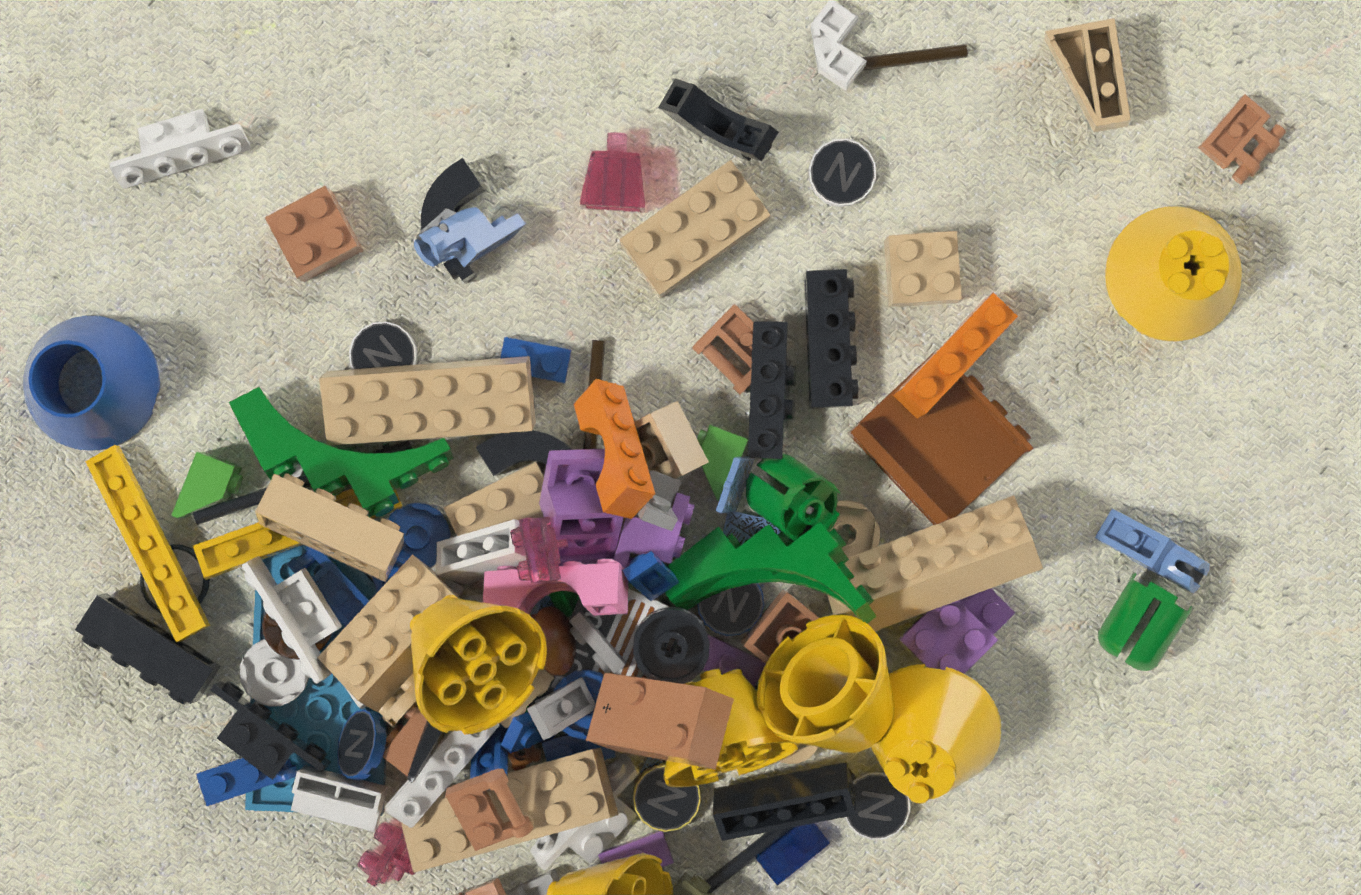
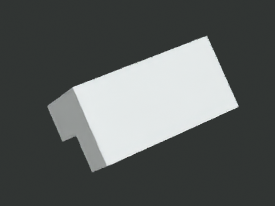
(338, 798)

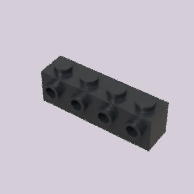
(829, 338)
(146, 648)
(784, 801)

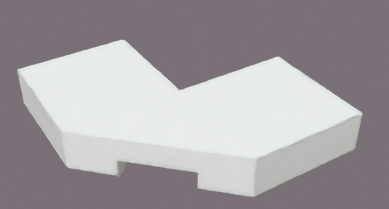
(833, 58)

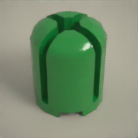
(804, 490)
(1158, 633)

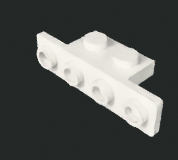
(178, 146)
(298, 611)
(445, 764)
(594, 837)

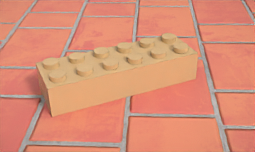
(428, 401)
(943, 563)
(551, 794)

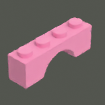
(599, 586)

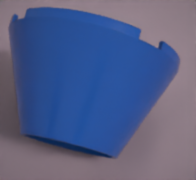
(126, 391)

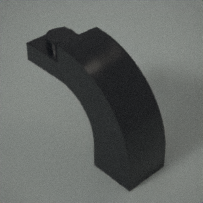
(716, 123)
(452, 191)
(515, 447)

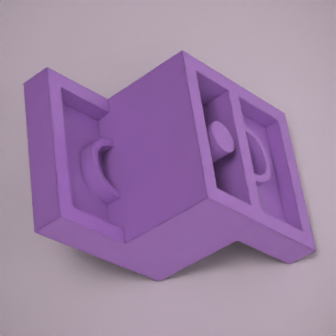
(575, 508)
(644, 537)
(958, 631)

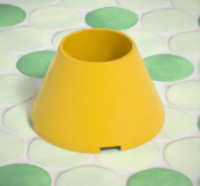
(828, 686)

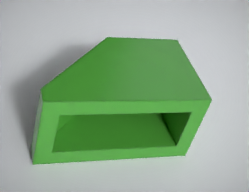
(720, 449)
(207, 484)

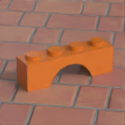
(955, 356)
(625, 478)

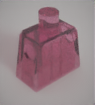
(614, 178)

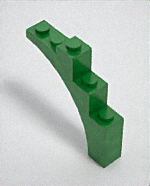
(371, 475)
(810, 561)

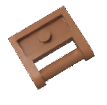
(737, 333)
(478, 814)

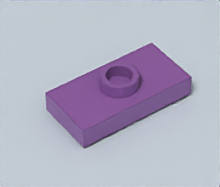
(729, 658)
(652, 844)

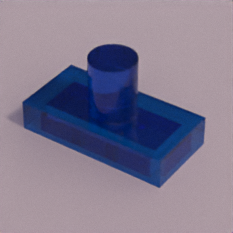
(792, 851)

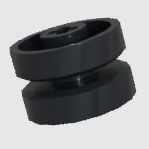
(677, 665)

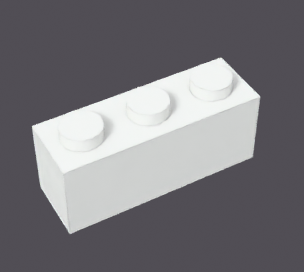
(473, 553)

